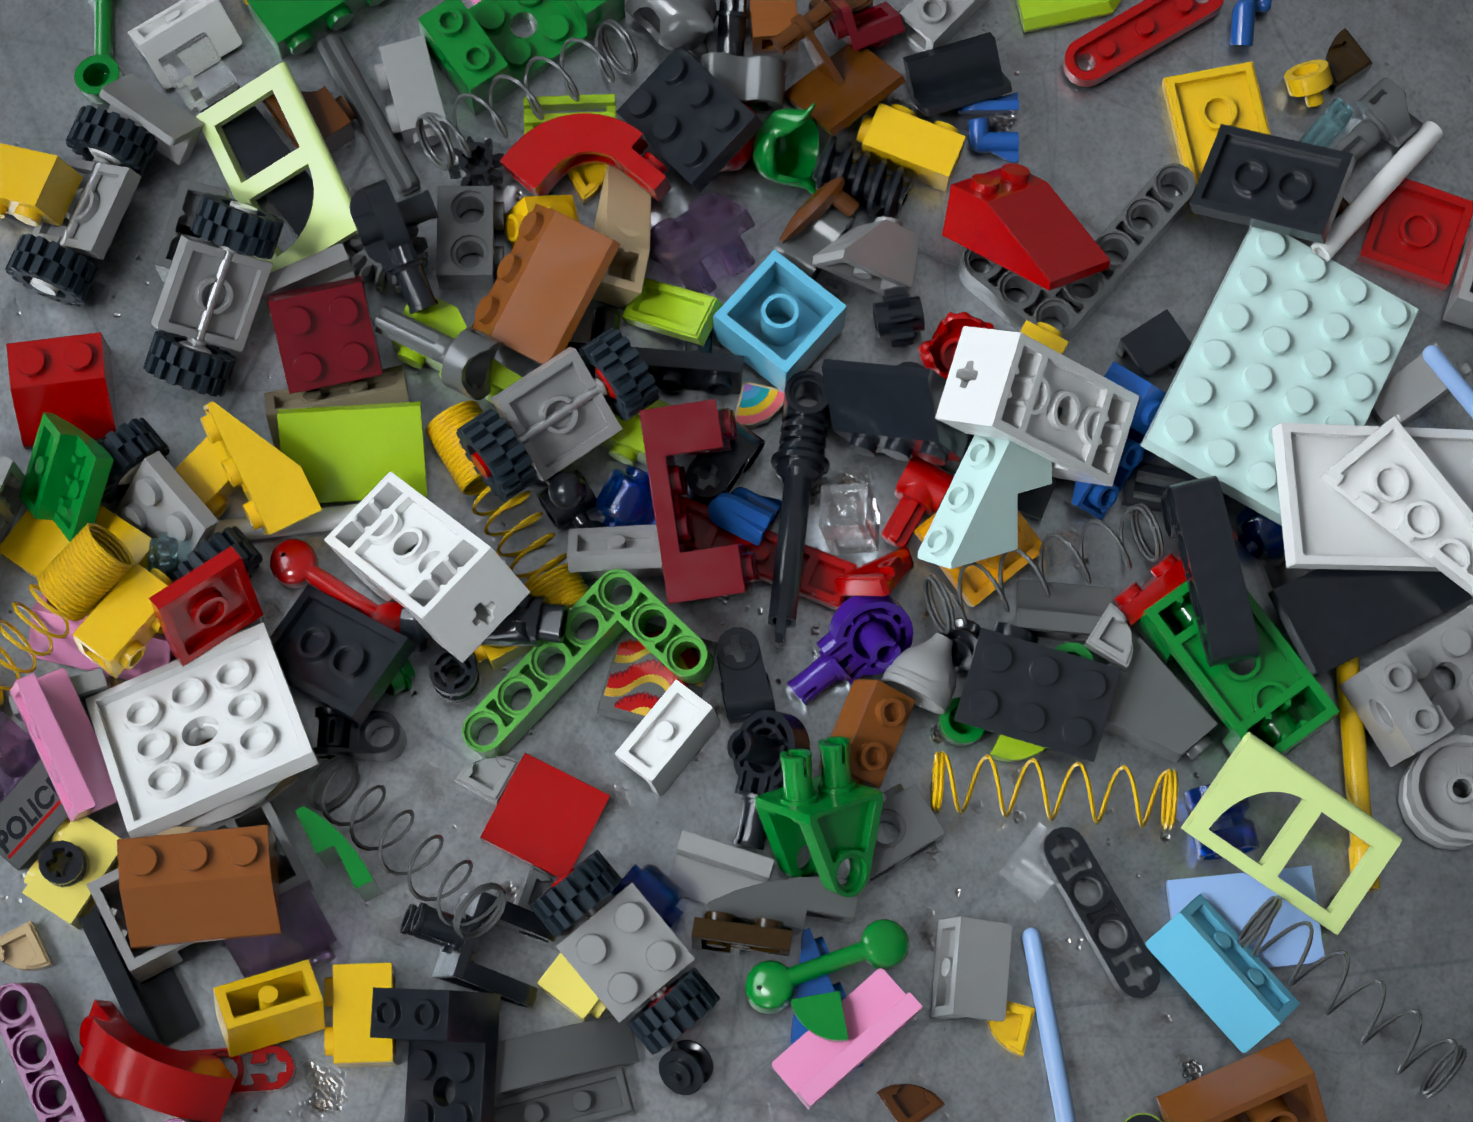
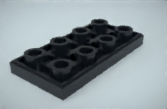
(1349, 612)

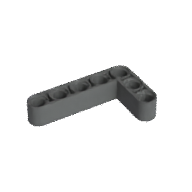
(1118, 236)

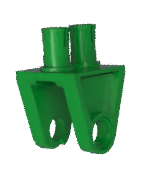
(826, 813)

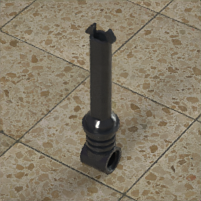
(799, 466)

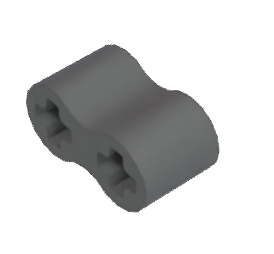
(753, 80)
(814, 238)

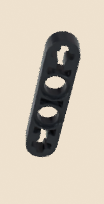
(1106, 909)

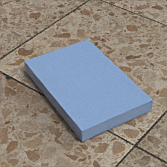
(1240, 896)

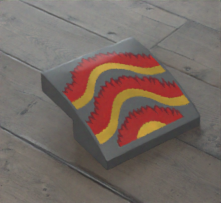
(639, 679)

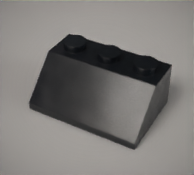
(891, 411)

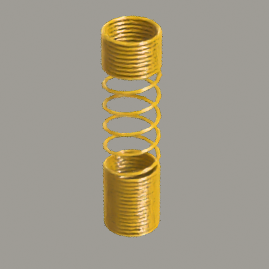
(557, 583)
(73, 584)

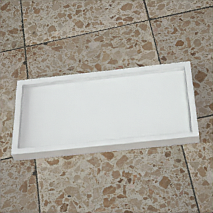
(1328, 529)

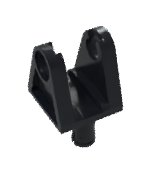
(456, 954)

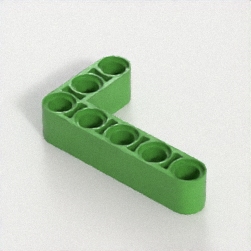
(580, 656)

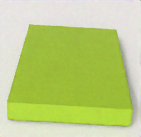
(355, 447)

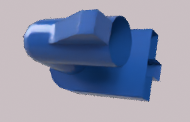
(998, 143)
(744, 513)

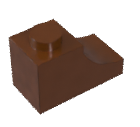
(330, 115)

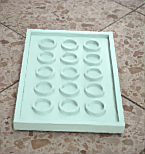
(1276, 348)

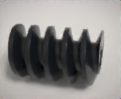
(863, 180)

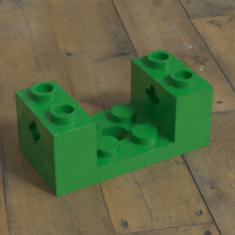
(479, 44)
(1273, 702)

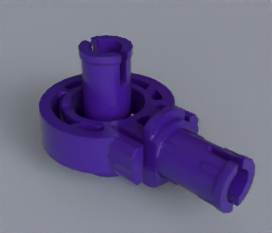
(856, 644)

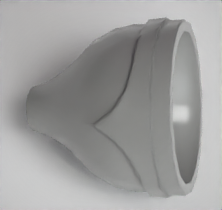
(925, 674)

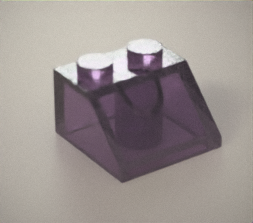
(304, 936)

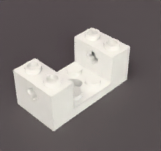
(1040, 400)
(428, 565)

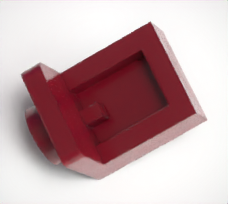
(866, 28)

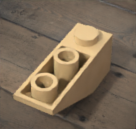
(626, 218)

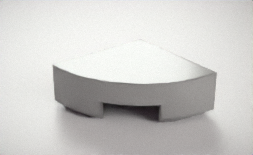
(1112, 638)
(488, 777)

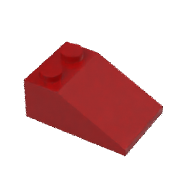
(1022, 227)

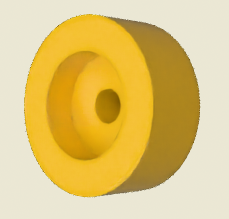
(1309, 81)

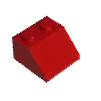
(63, 378)

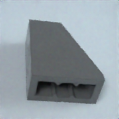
(1157, 710)

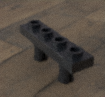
(676, 369)

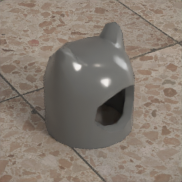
(676, 22)

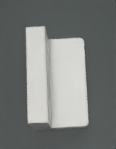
(179, 25)
(669, 737)

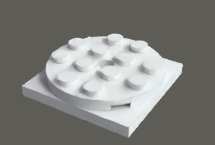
(159, 719)

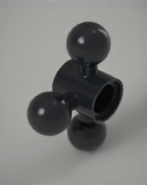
(569, 500)

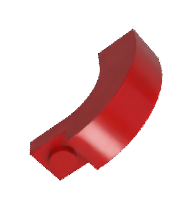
(578, 140)
(151, 1073)

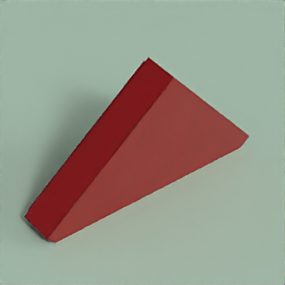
(877, 576)

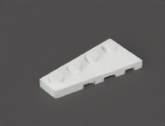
(1409, 498)

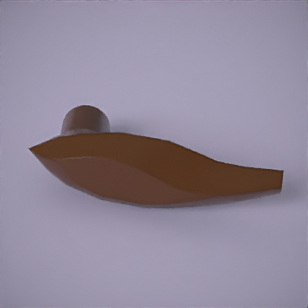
(814, 207)

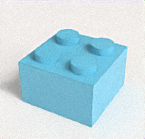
(779, 320)

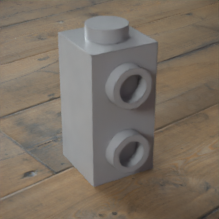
(935, 22)
(413, 88)

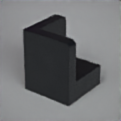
(1155, 344)

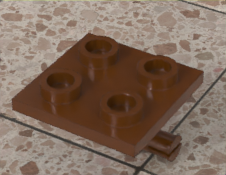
(841, 84)

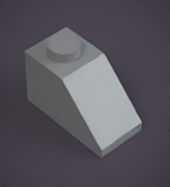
(873, 255)

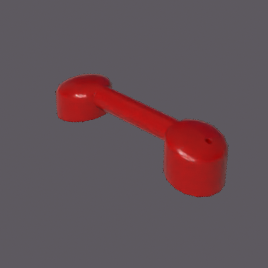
(297, 565)

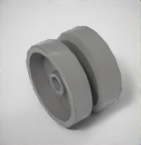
(1428, 794)

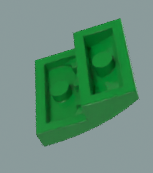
(65, 476)
(333, 848)

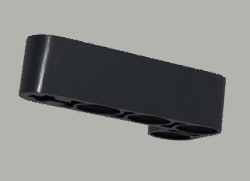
(1200, 523)

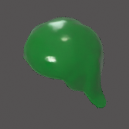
(788, 148)

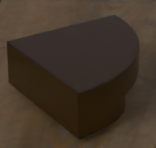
(1346, 60)

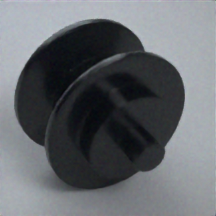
(964, 643)
(686, 1067)

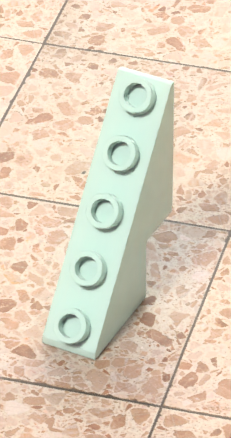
(982, 503)

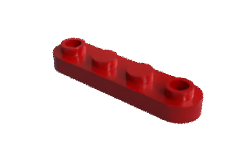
(1133, 36)

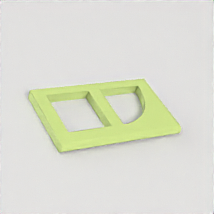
(330, 214)
(1261, 769)

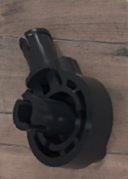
(385, 237)
(759, 765)

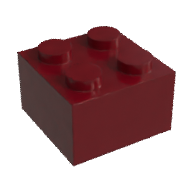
(325, 334)

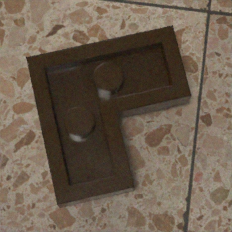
(721, 934)

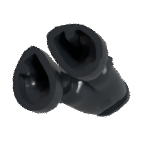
(528, 625)

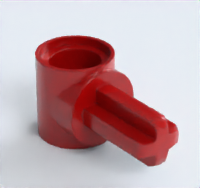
(920, 493)

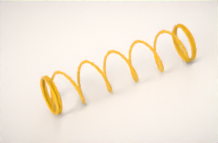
(1168, 804)

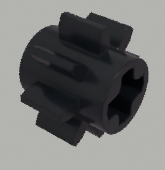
(480, 175)
(898, 316)

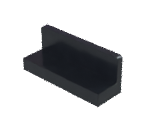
(153, 1007)

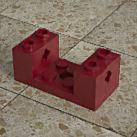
(681, 433)

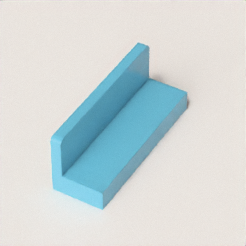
(1221, 975)

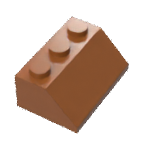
(545, 284)
(200, 886)
(1258, 1088)

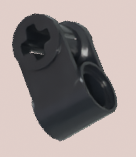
(724, 466)
(745, 683)
(344, 737)

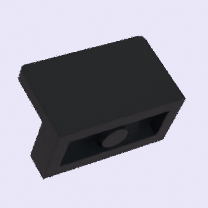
(956, 75)

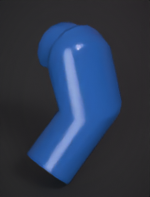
(1244, 20)

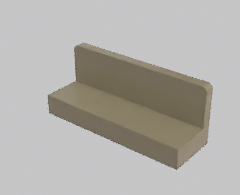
(384, 388)

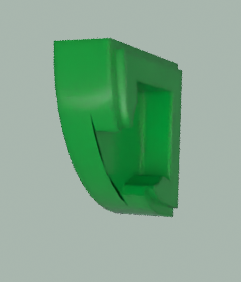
(822, 1015)

